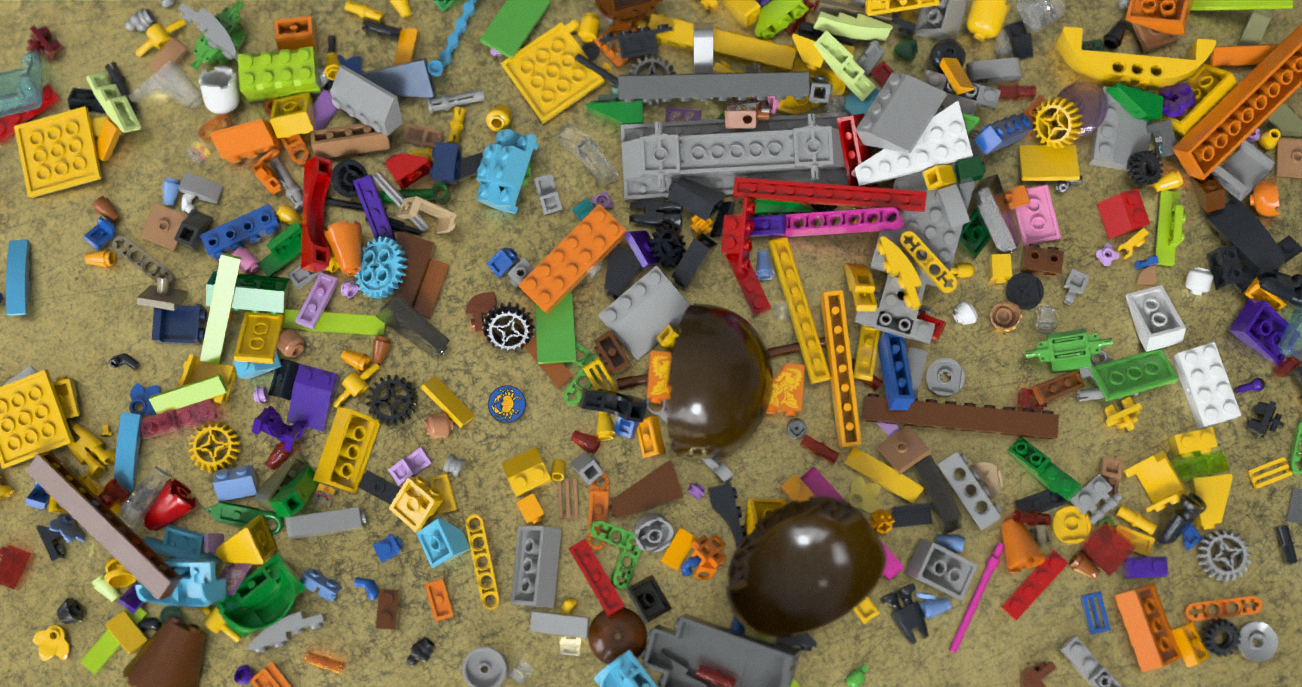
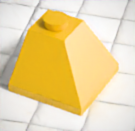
(808, 52)
(759, 508)

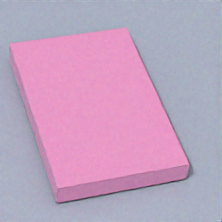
(1038, 219)

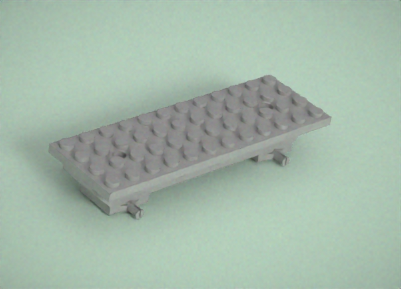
(707, 153)

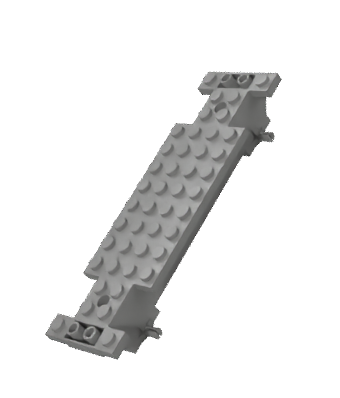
(930, 227)

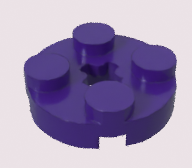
(1182, 94)

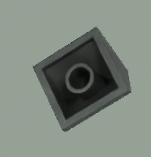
(648, 599)

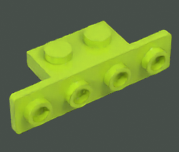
(1169, 227)

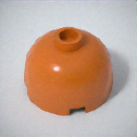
(1266, 198)

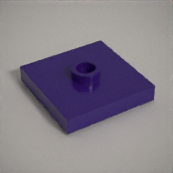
(641, 247)

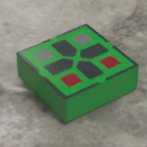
(1093, 45)

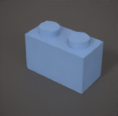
(235, 483)

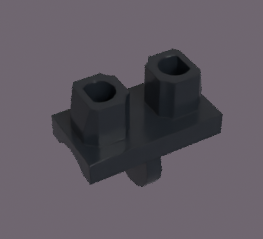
(1267, 411)

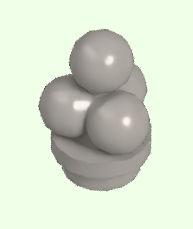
(140, 20)

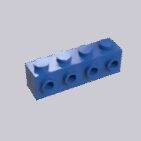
(1004, 132)
(241, 231)
(896, 371)

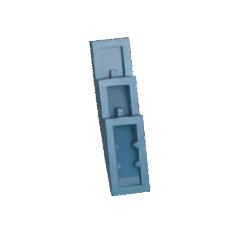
(17, 278)
(127, 450)

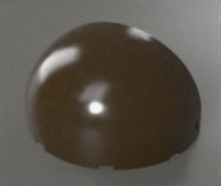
(717, 382)
(804, 567)

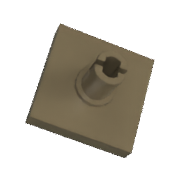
(161, 295)

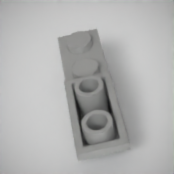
(212, 30)
(279, 632)
(1087, 664)

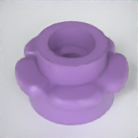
(696, 490)

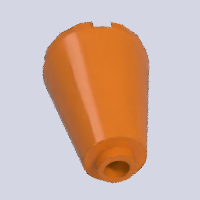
(346, 245)
(1020, 547)

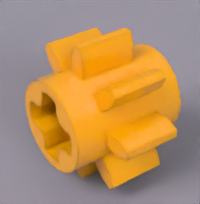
(700, 226)
(882, 521)

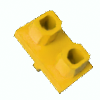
(1130, 410)

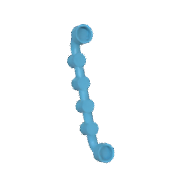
(437, 67)

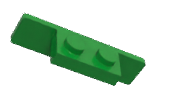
(283, 249)

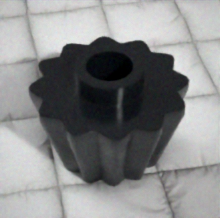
(70, 611)

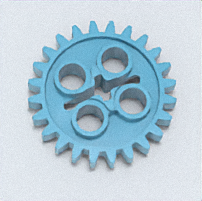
(381, 267)

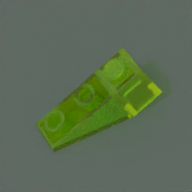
(1200, 466)

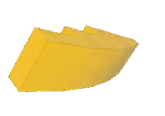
(884, 475)

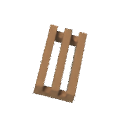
(560, 501)

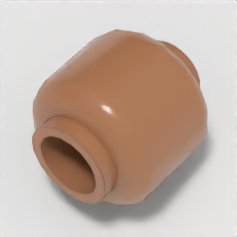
(290, 343)
(438, 425)

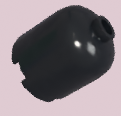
(939, 51)

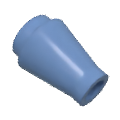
(170, 190)
(764, 267)
(952, 542)
(934, 607)

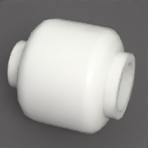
(1199, 280)

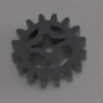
(667, 244)

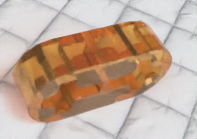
(214, 125)

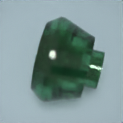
(906, 49)

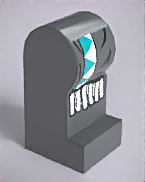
(1164, 137)

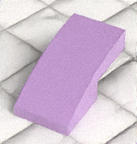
(410, 466)

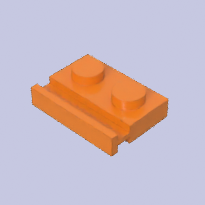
(270, 677)

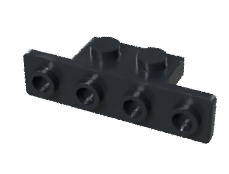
(637, 43)

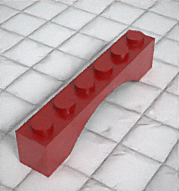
(314, 248)

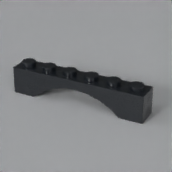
(723, 502)

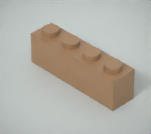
(348, 140)

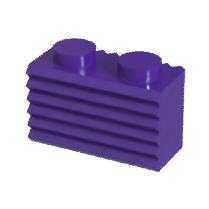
(1145, 567)

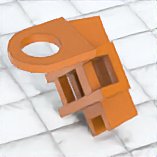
(265, 173)
(709, 563)

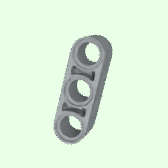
(994, 70)

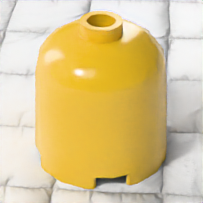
(987, 18)

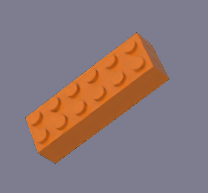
(573, 259)

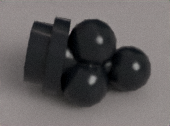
(420, 650)

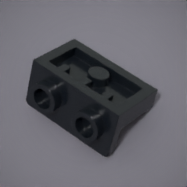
(1225, 267)

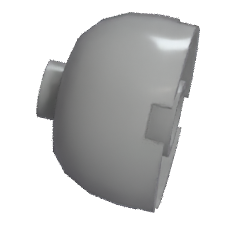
(654, 531)

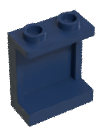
(179, 326)

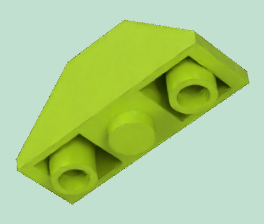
(778, 16)

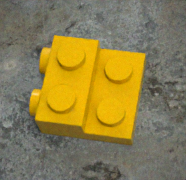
(67, 396)
(416, 502)

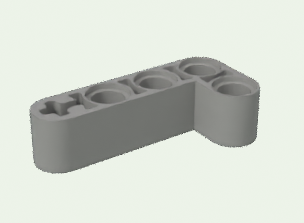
(703, 48)

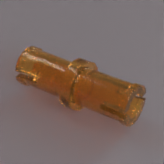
(324, 662)

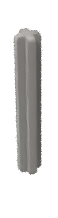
(396, 196)

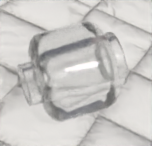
(1045, 318)

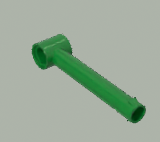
(426, 194)

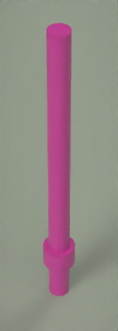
(992, 562)

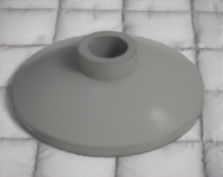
(1266, 639)

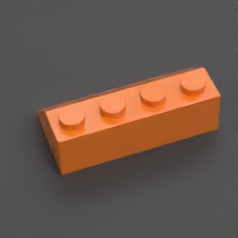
(1148, 627)

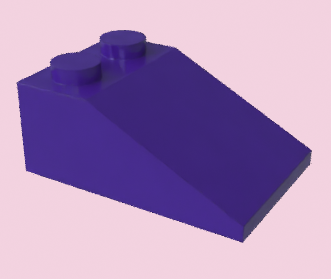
(1260, 329)
(313, 397)

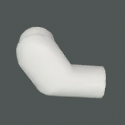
(187, 205)

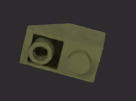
(1285, 121)

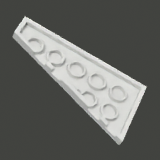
(940, 144)

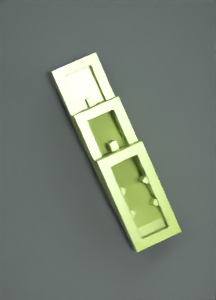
(847, 26)
(844, 66)
(113, 103)

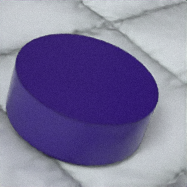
(243, 674)

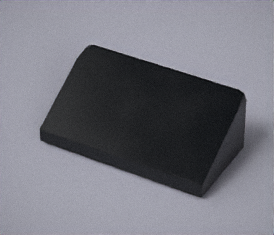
(84, 98)
(725, 209)
(284, 379)

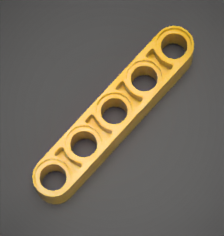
(477, 553)

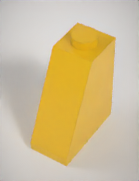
(744, 11)
(1214, 492)

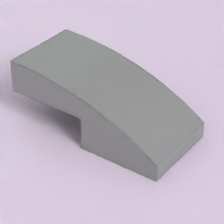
(201, 187)
(548, 194)
(953, 205)

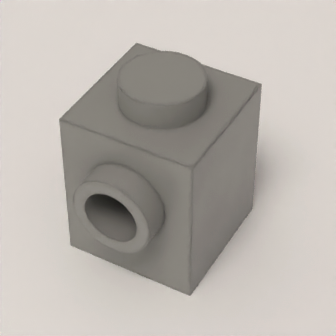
(519, 272)
(587, 467)

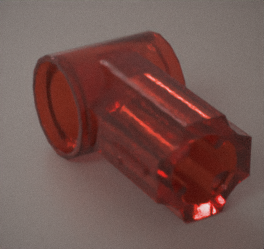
(114, 493)

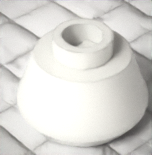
(965, 313)

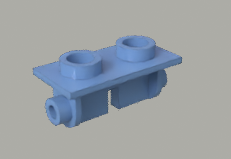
(328, 588)

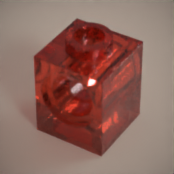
(1023, 401)

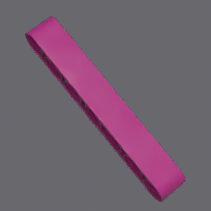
(846, 224)
(821, 487)

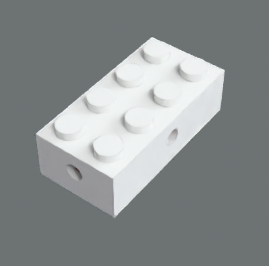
(1206, 385)

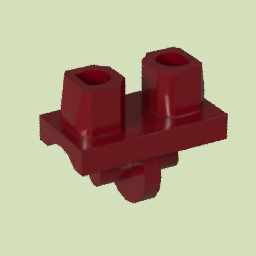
(38, 42)

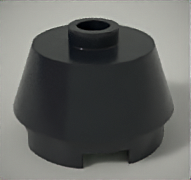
(343, 177)

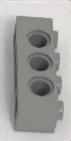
(982, 519)

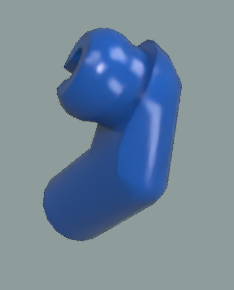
(690, 562)
(369, 585)

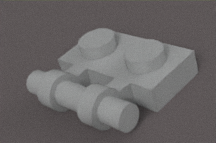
(1093, 493)

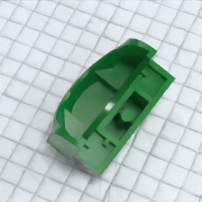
(263, 597)

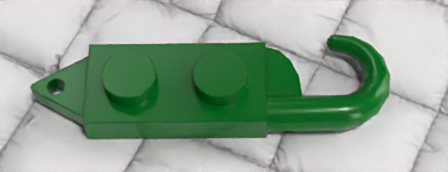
(241, 515)

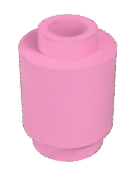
(248, 262)

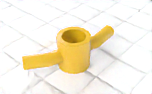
(159, 36)
(355, 384)
(216, 623)

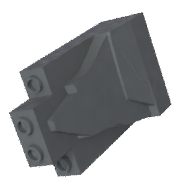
(717, 648)

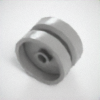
(487, 657)

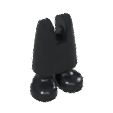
(654, 213)
(1281, 285)
(1181, 518)
(908, 616)

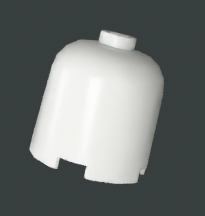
(220, 89)

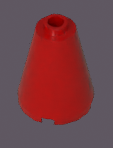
(169, 505)

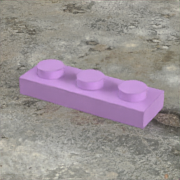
(316, 300)

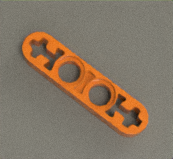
(1222, 606)

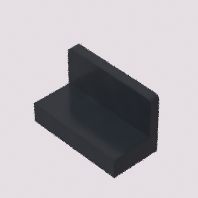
(911, 515)

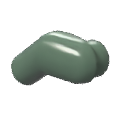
(613, 94)

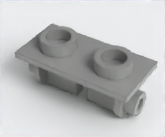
(870, 57)

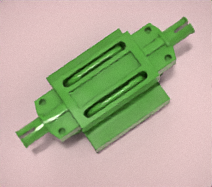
(231, 22)
(1069, 349)

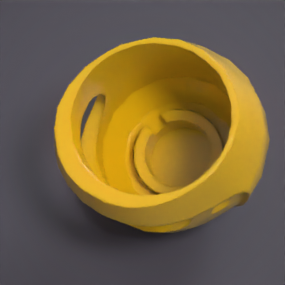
(117, 575)

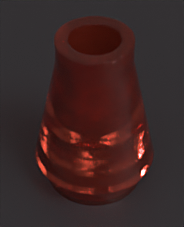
(586, 441)
(278, 456)

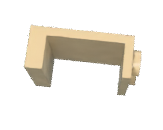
(412, 204)

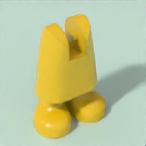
(87, 448)

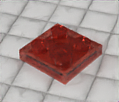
(1107, 548)

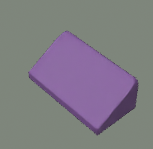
(323, 110)

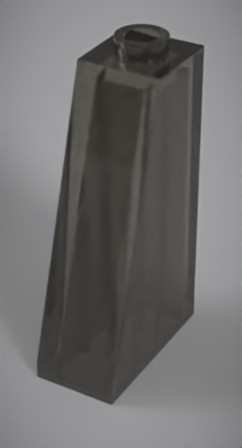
(996, 214)
(413, 326)
(936, 492)

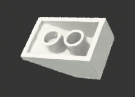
(1155, 318)

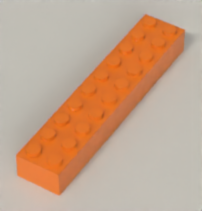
(1243, 109)

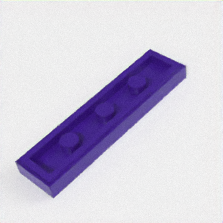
(374, 207)

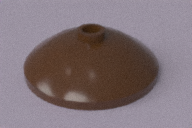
(627, 624)

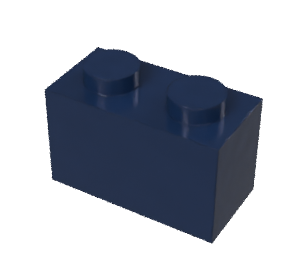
(446, 163)

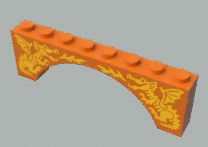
(786, 391)

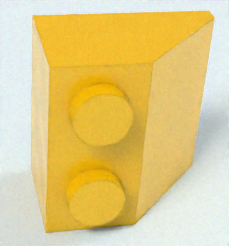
(292, 115)
(526, 472)

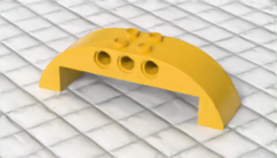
(1130, 69)

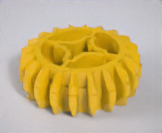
(1064, 111)
(212, 438)

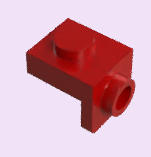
(939, 324)

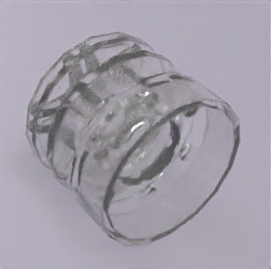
(1039, 13)

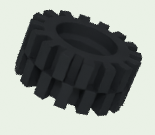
(1153, 168)
(1231, 639)

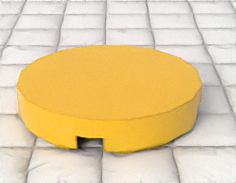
(1071, 525)

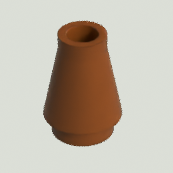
(105, 208)
(380, 348)
(1083, 565)

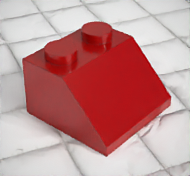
(407, 169)
(1123, 214)

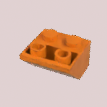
(295, 33)

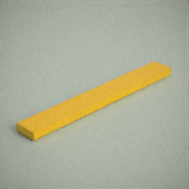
(799, 310)

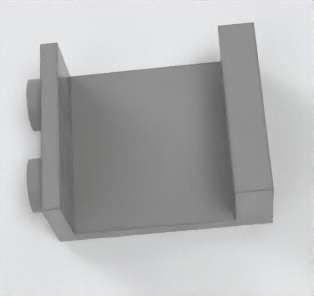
(1244, 170)

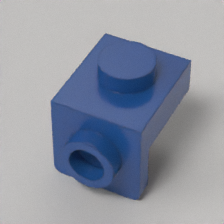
(100, 234)
(38, 497)

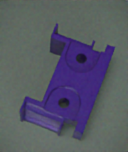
(271, 423)

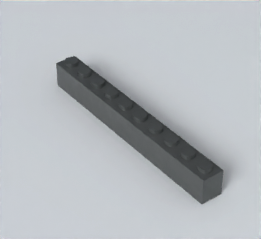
(713, 85)

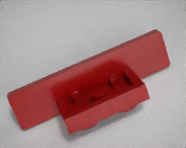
(737, 235)

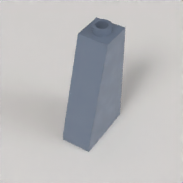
(404, 78)

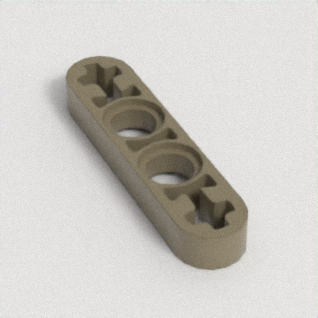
(143, 261)

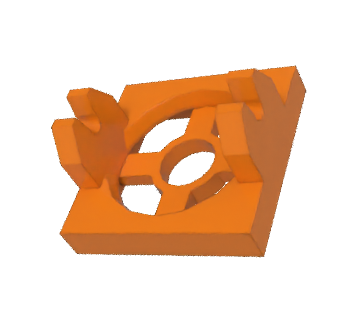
(616, 60)

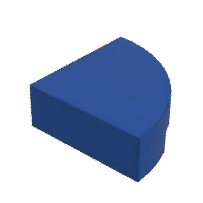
(1152, 261)
(1191, 537)

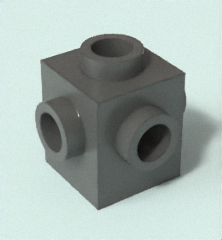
(822, 94)

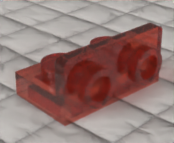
(12, 565)

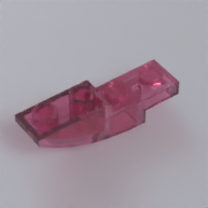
(178, 420)

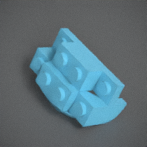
(504, 166)
(196, 589)
(629, 668)

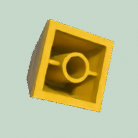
(248, 545)

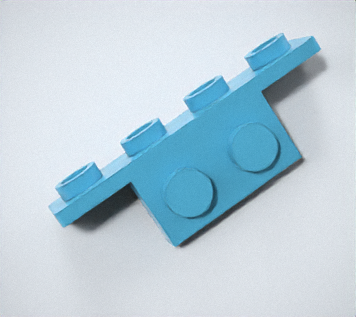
(181, 544)

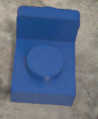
(503, 261)
(388, 547)

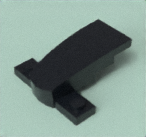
(1252, 241)

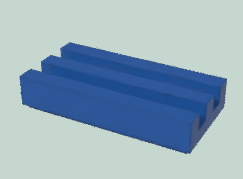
(1095, 614)

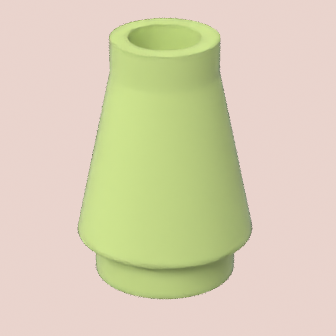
(105, 589)

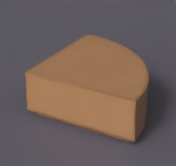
(1147, 276)

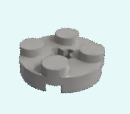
(953, 370)

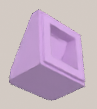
(212, 541)

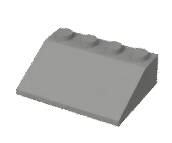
(900, 113)
(1118, 138)
(645, 312)

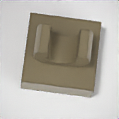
(1044, 535)

